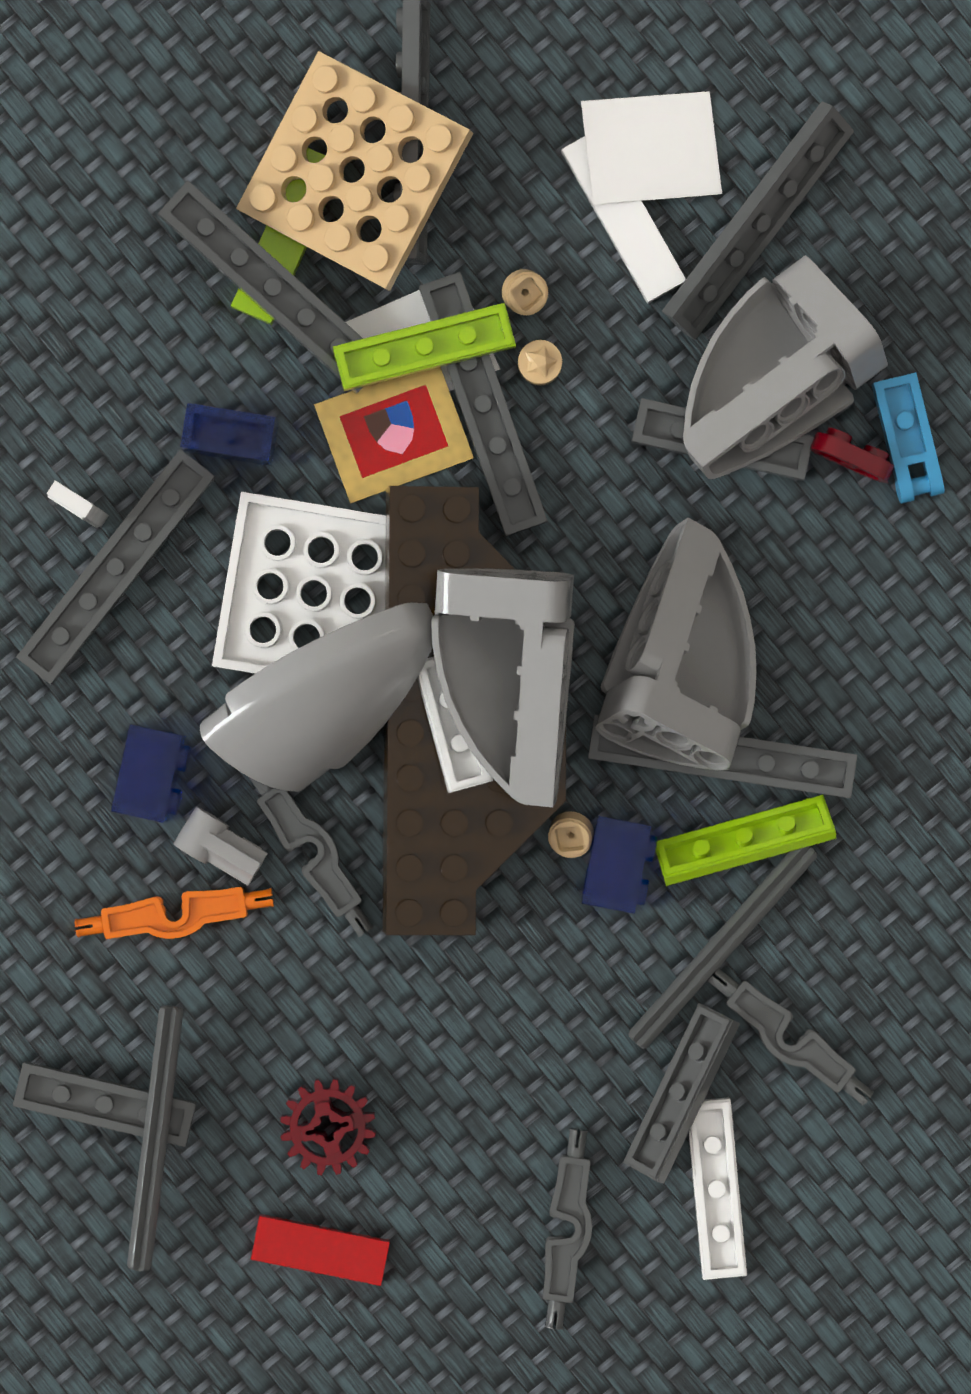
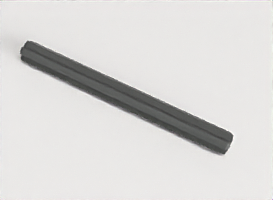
(721, 946)
(155, 1138)

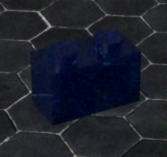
(229, 434)
(150, 774)
(617, 865)

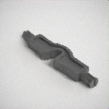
(322, 871)
(807, 1052)
(564, 1251)

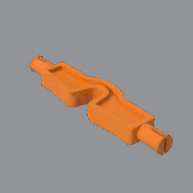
(151, 915)

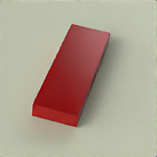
(320, 1249)

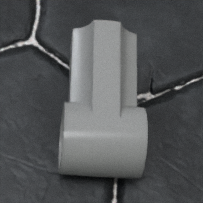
(211, 841)

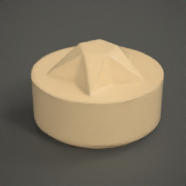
(525, 292)
(539, 362)
(571, 834)

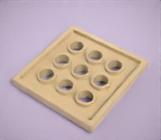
(383, 161)

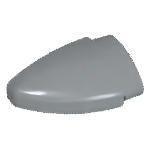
(777, 369)
(684, 658)
(507, 670)
(321, 699)

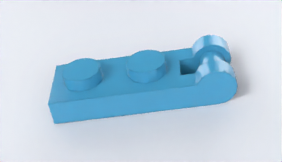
(908, 436)

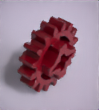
(332, 1145)

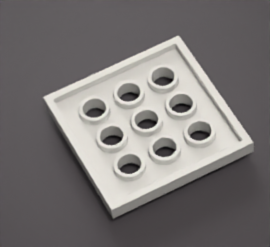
(251, 561)

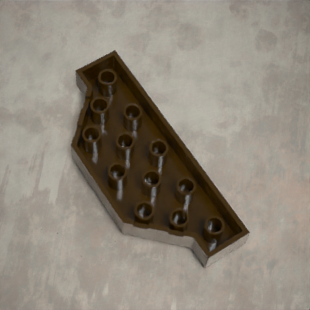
(435, 840)

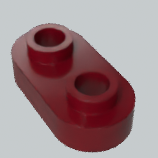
(867, 461)

